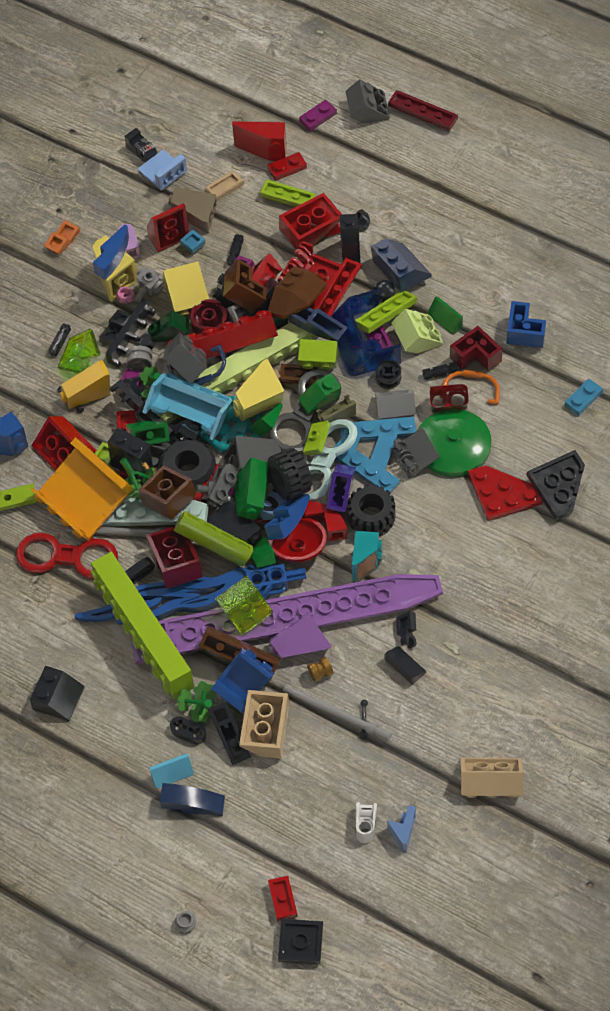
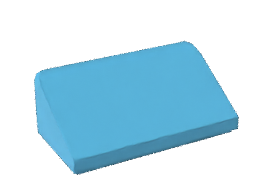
(171, 770)

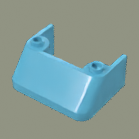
(189, 401)

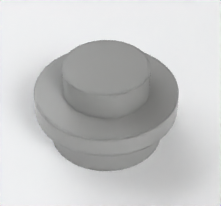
(185, 921)

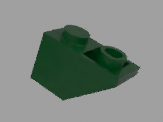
(168, 327)

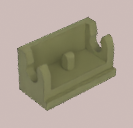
(341, 410)

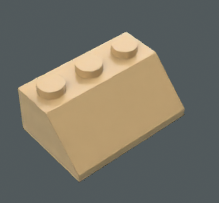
(265, 723)
(492, 777)

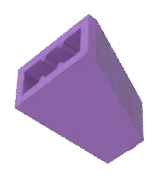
(299, 638)

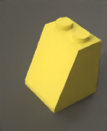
(122, 276)
(185, 287)
(258, 392)

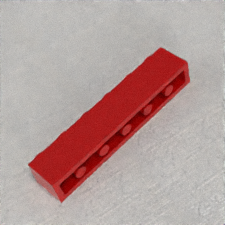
(236, 334)

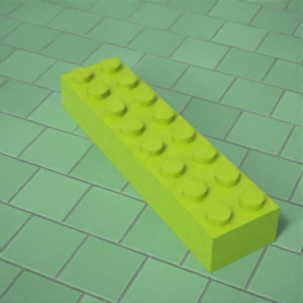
(141, 625)

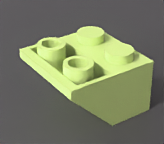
(416, 331)

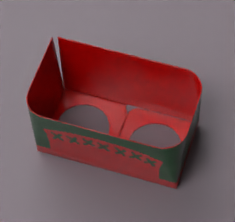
(452, 389)

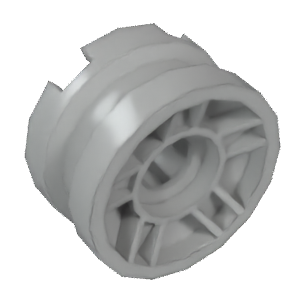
(138, 358)

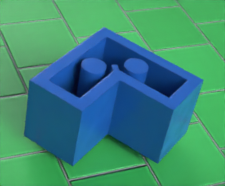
(523, 329)

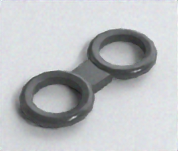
(299, 414)

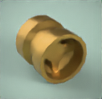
(319, 669)

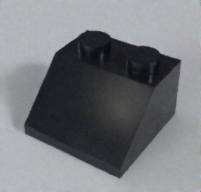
(56, 693)

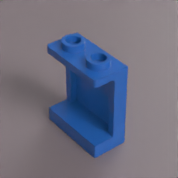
(240, 676)

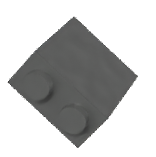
(244, 448)

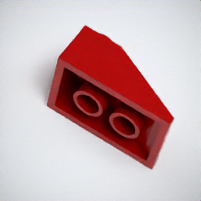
(261, 138)
(309, 220)
(168, 227)

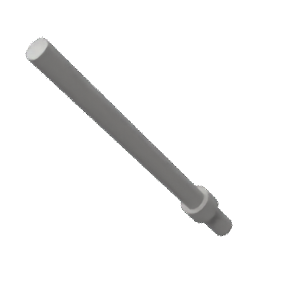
(120, 531)
(371, 728)

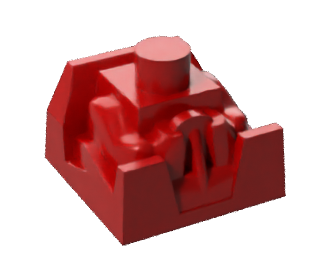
(265, 269)

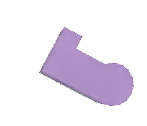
(133, 246)

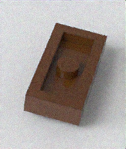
(293, 372)

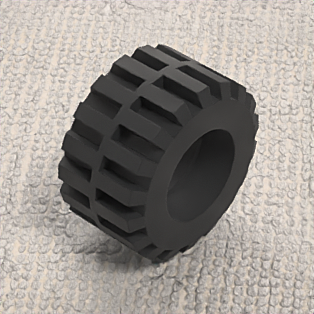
(289, 474)
(367, 498)

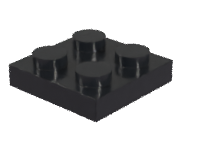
(300, 941)

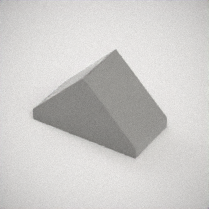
(236, 312)

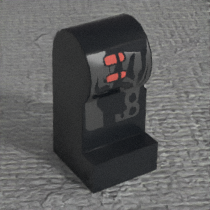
(139, 145)

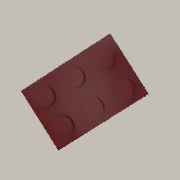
(174, 557)

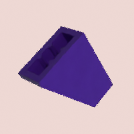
(340, 487)

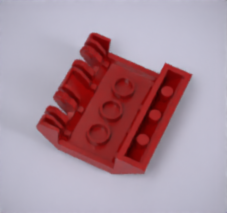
(336, 276)

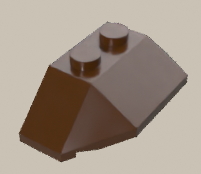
(295, 292)

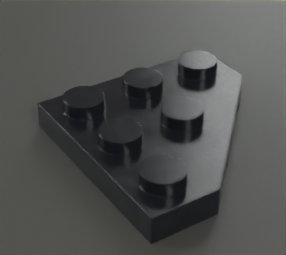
(558, 483)

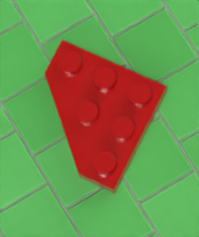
(502, 493)

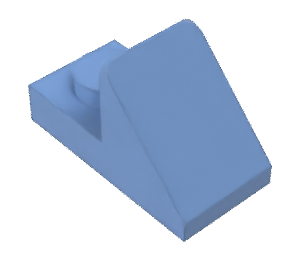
(402, 831)

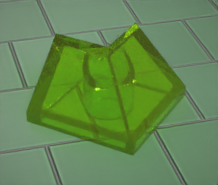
(79, 352)

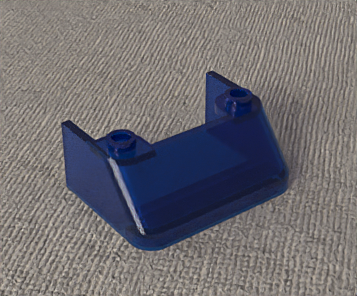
(360, 355)

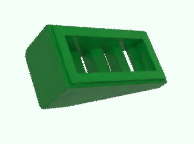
(267, 421)

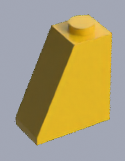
(86, 386)

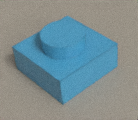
(192, 241)

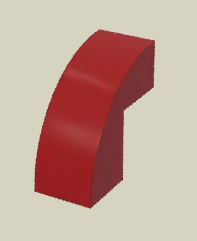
(334, 523)

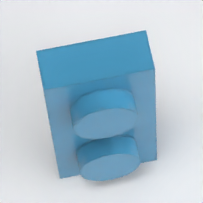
(583, 397)

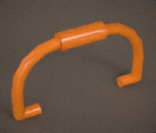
(479, 375)

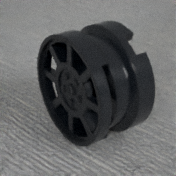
(388, 373)

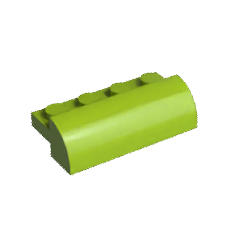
(213, 538)

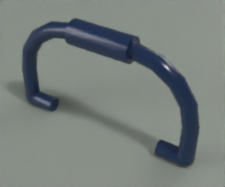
(208, 378)

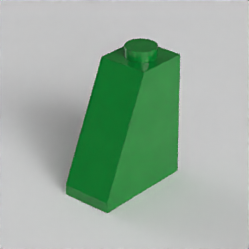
(251, 488)

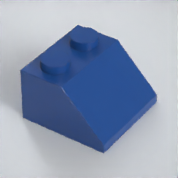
(11, 435)

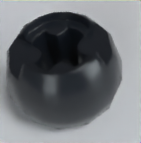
(386, 290)

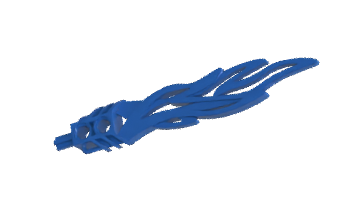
(185, 596)

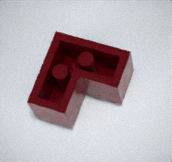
(476, 346)

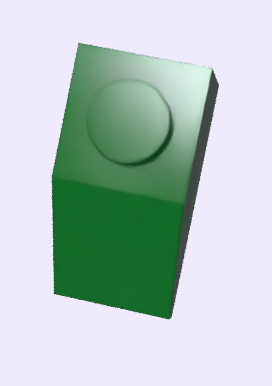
(320, 393)
(149, 431)

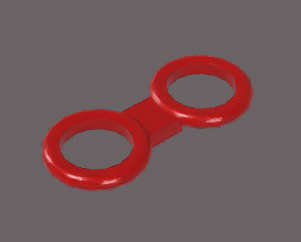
(63, 553)

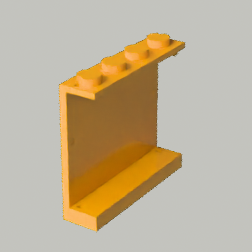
(83, 491)

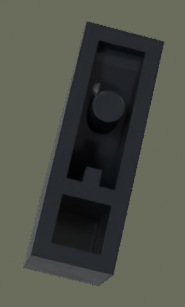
(228, 732)

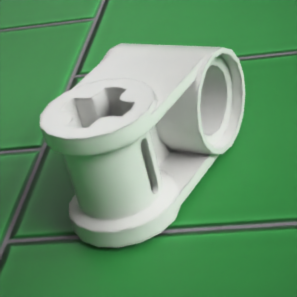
(365, 819)

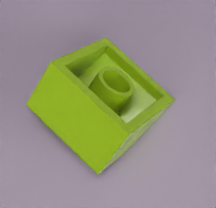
(318, 354)

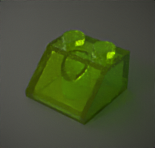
(244, 605)

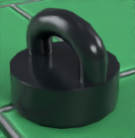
(363, 219)

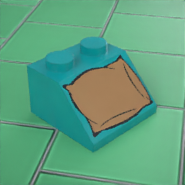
(366, 554)

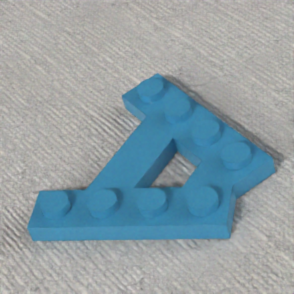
(385, 433)

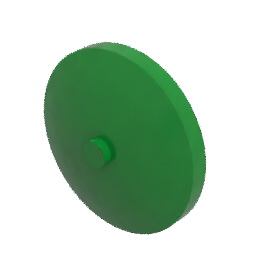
(459, 439)

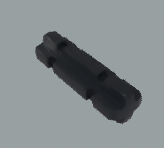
(235, 249)
(59, 339)
(440, 370)

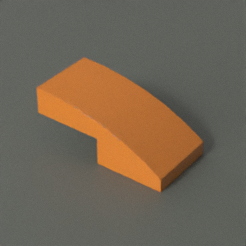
(62, 238)

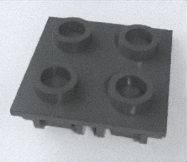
(415, 452)

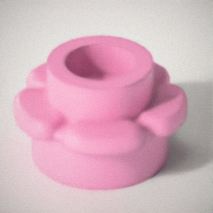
(125, 291)

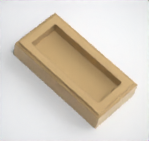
(225, 185)

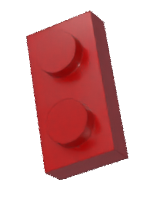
(287, 166)
(282, 898)

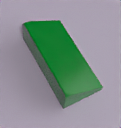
(445, 316)
(263, 553)

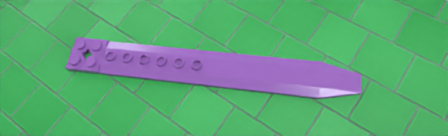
(324, 606)

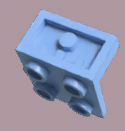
(163, 169)

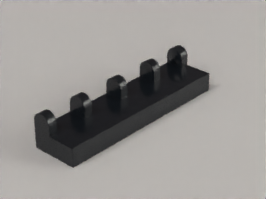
(128, 332)
(135, 403)

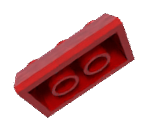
(55, 440)

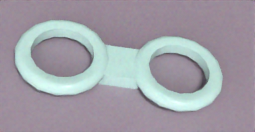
(322, 462)

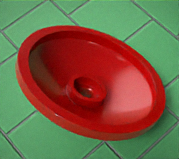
(302, 543)

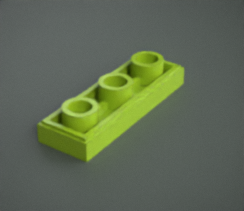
(17, 497)

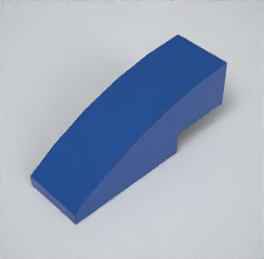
(111, 253)
(286, 517)

